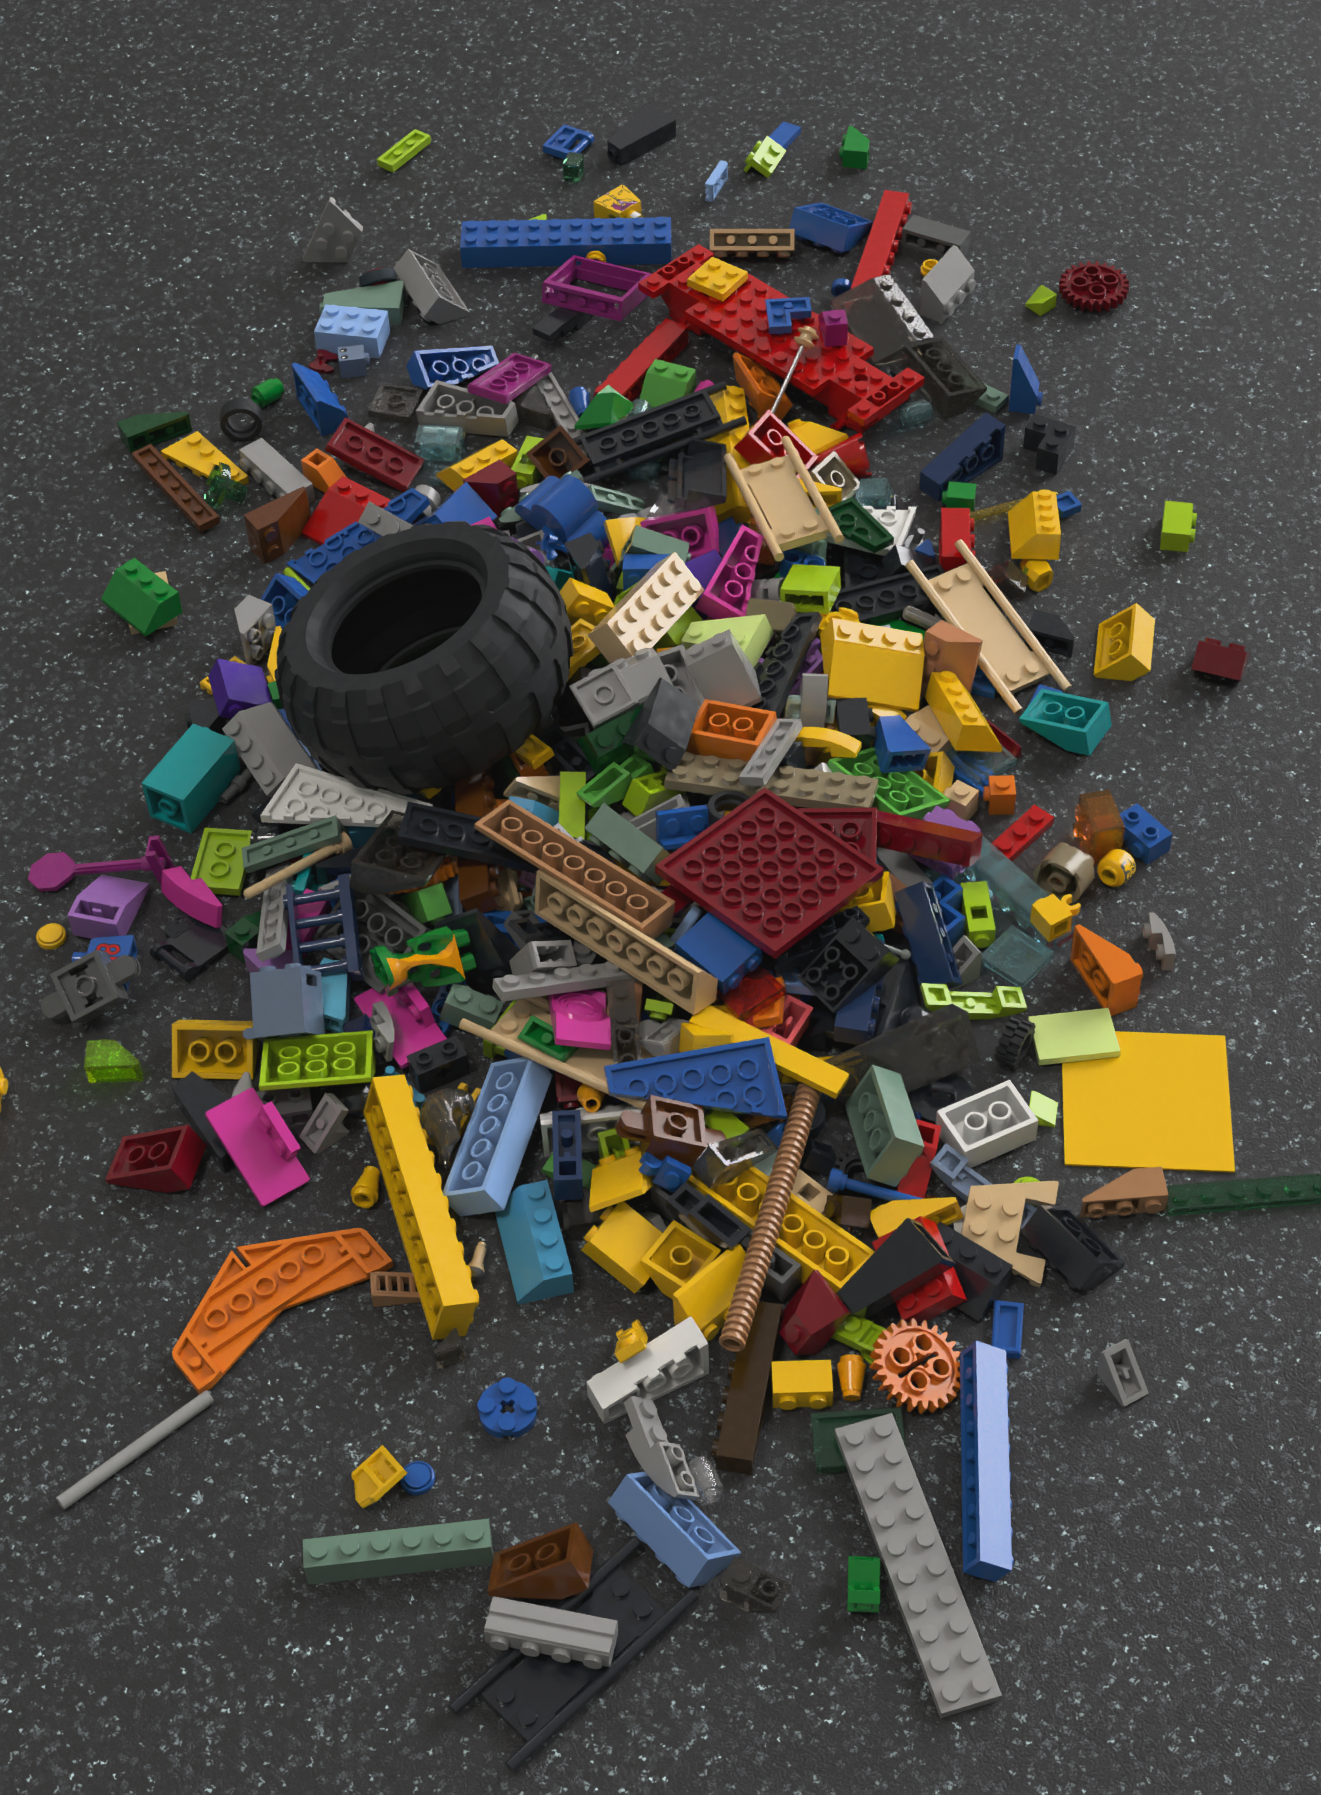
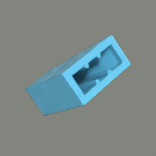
(335, 999)

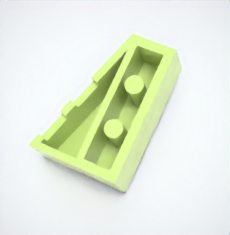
(750, 632)

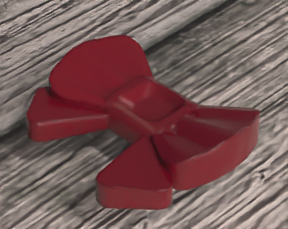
(320, 365)

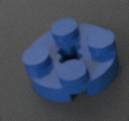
(504, 1393)

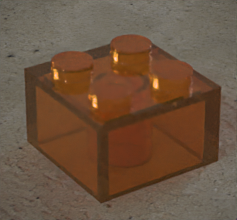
(1098, 824)

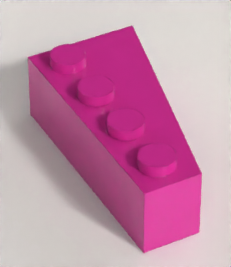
(732, 582)

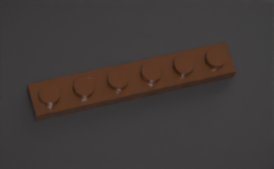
(176, 488)

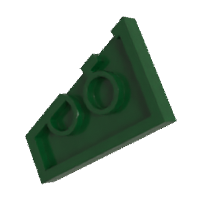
(860, 525)

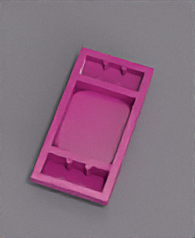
(580, 1019)

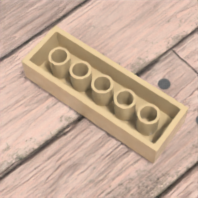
(647, 610)

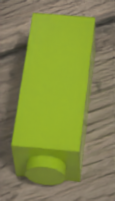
(524, 468)
(978, 914)

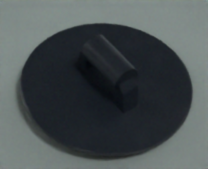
(939, 1095)

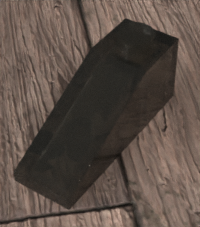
(732, 1157)

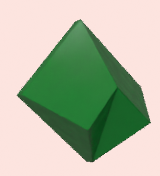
(604, 409)

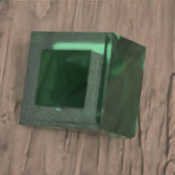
(573, 167)

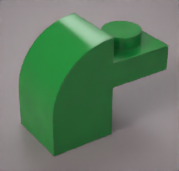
(863, 1584)

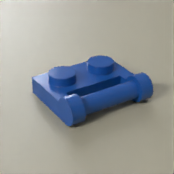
(564, 138)

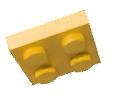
(717, 278)

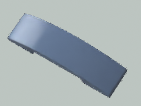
(959, 1177)

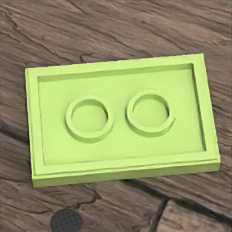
(1074, 1036)

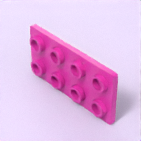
(411, 1020)
(259, 1145)

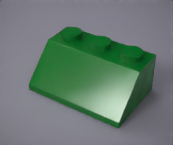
(141, 597)

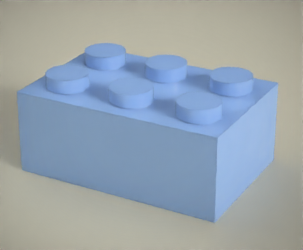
(352, 326)

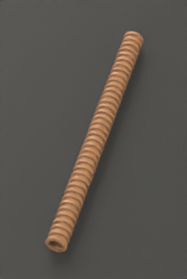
(769, 1219)

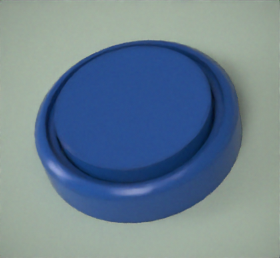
(419, 1478)

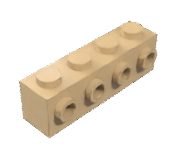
(752, 241)

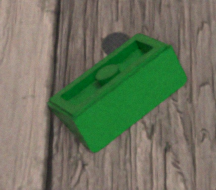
(541, 1037)

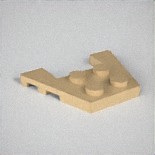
(995, 1219)

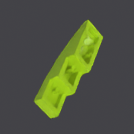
(570, 805)

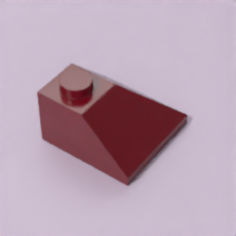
(812, 1316)

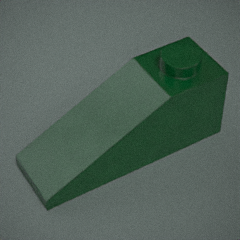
(152, 429)
(243, 935)

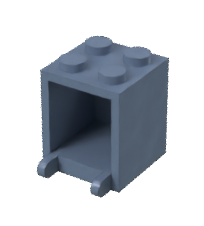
(286, 1002)

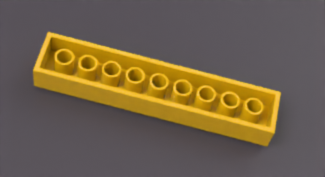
(420, 1207)

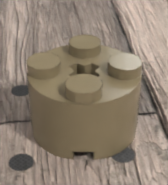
(1065, 872)

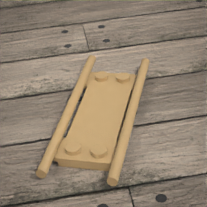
(782, 504)
(1003, 654)
(584, 1065)

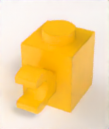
(1053, 916)

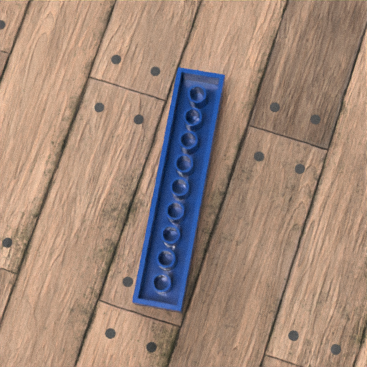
(556, 241)

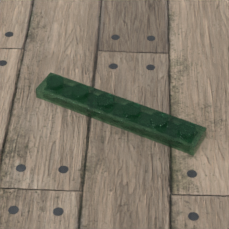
(1244, 1194)

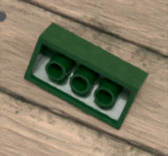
(604, 744)

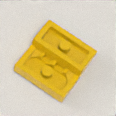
(618, 532)

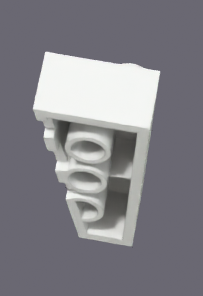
(664, 1366)

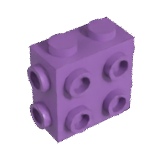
(947, 818)

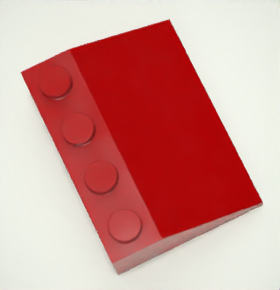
(340, 508)

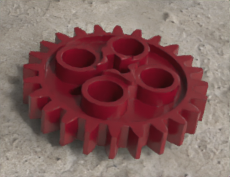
(1094, 286)

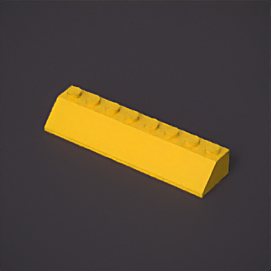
(731, 406)
(803, 1234)

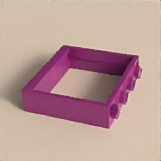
(559, 292)

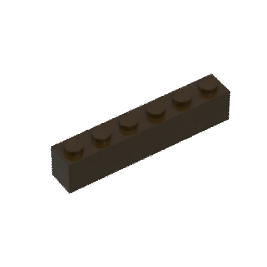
(747, 1393)

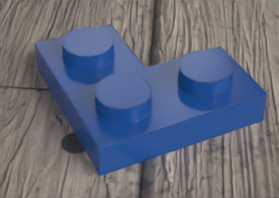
(782, 310)

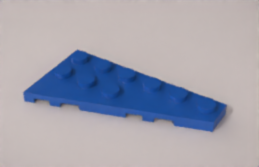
(354, 537)
(719, 1078)

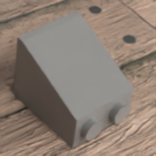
(724, 671)

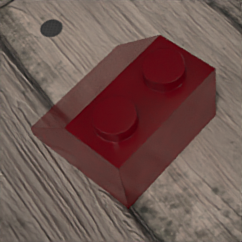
(495, 486)

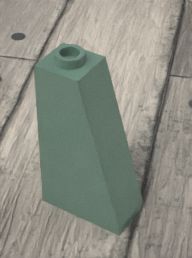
(384, 297)

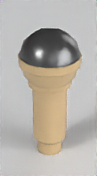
(476, 1264)

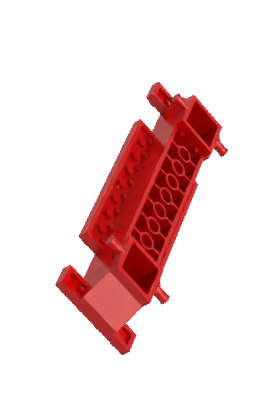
(833, 375)

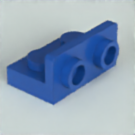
(680, 826)

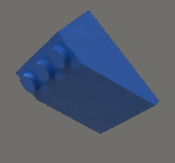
(829, 226)

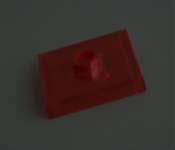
(753, 994)

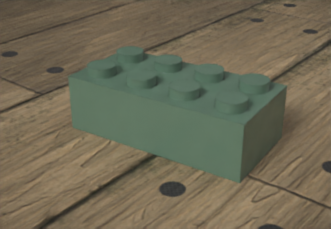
(884, 1126)

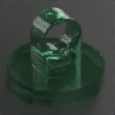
(223, 487)

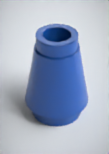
(579, 400)

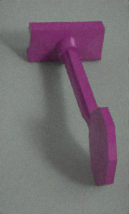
(58, 868)

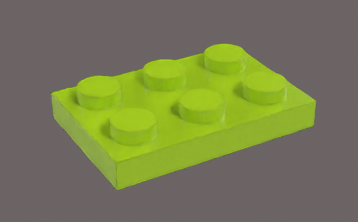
(221, 860)

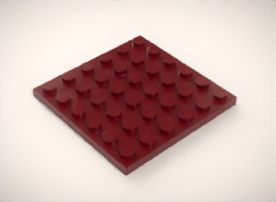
(769, 872)

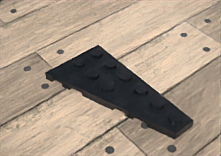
(784, 661)

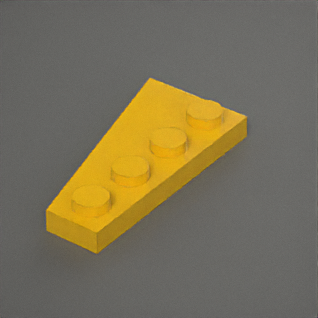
(201, 456)

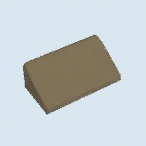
(777, 612)

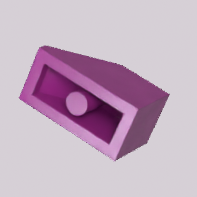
(833, 327)

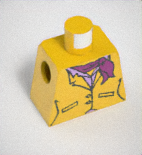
(617, 203)

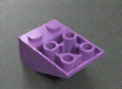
(106, 907)

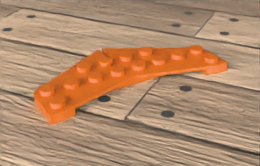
(277, 1278)

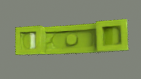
(979, 1005)

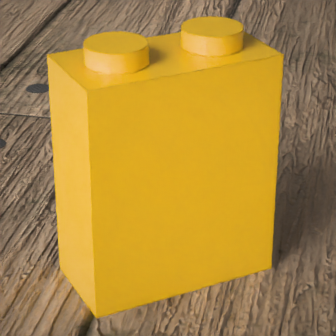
(621, 1244)

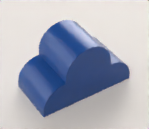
(565, 508)

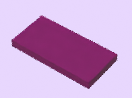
(509, 378)

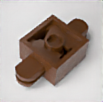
(669, 1129)

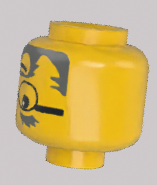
(1116, 868)

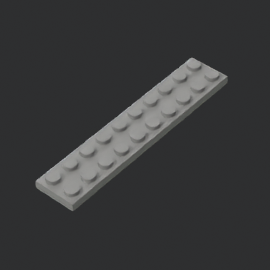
(917, 1566)

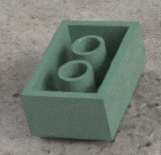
(626, 843)

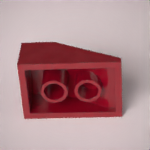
(158, 1160)

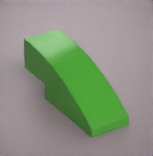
(614, 781)

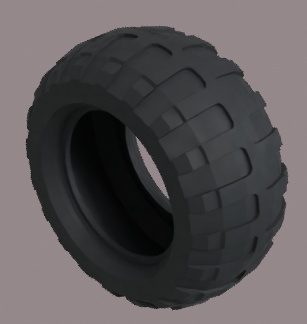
(424, 657)

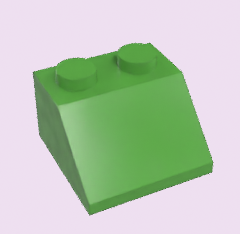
(667, 382)

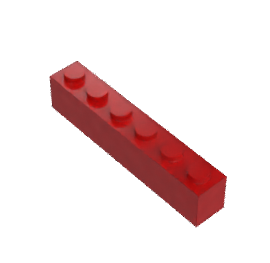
(662, 344)

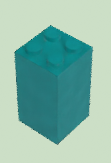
(191, 778)

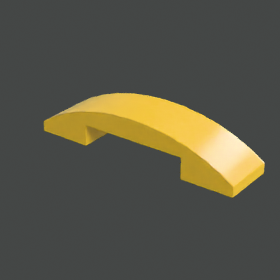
(839, 743)

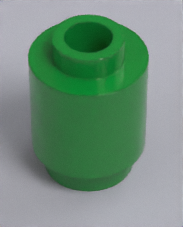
(267, 392)

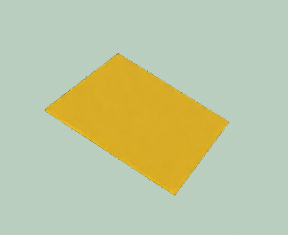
(1151, 1105)

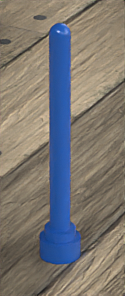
(839, 1181)

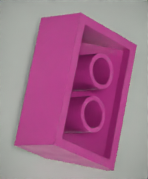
(695, 527)

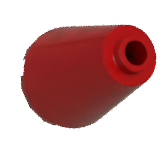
(852, 454)

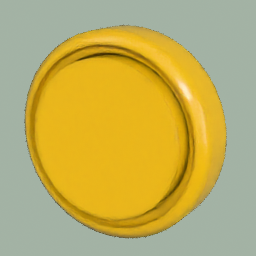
(51, 936)

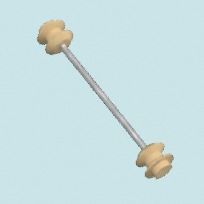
(805, 340)

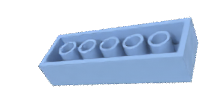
(497, 1136)

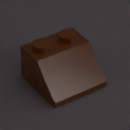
(558, 454)

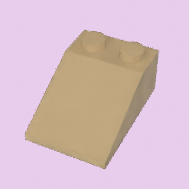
(929, 729)

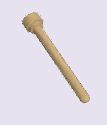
(340, 847)

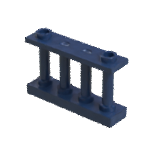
(345, 916)

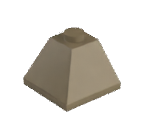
(835, 473)

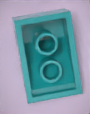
(1068, 720)

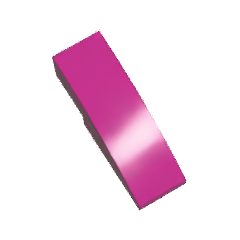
(191, 896)

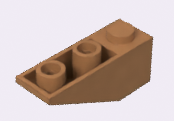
(1133, 1192)

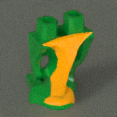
(443, 955)

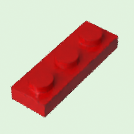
(1023, 832)

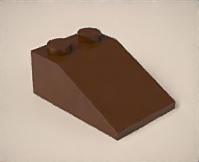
(277, 525)
(544, 1566)

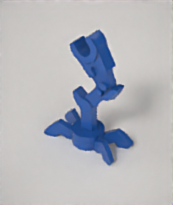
(550, 543)

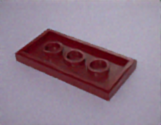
(374, 455)

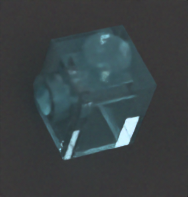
(874, 492)

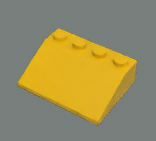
(873, 664)

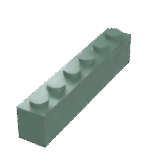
(397, 1551)

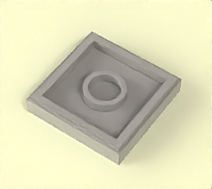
(604, 695)

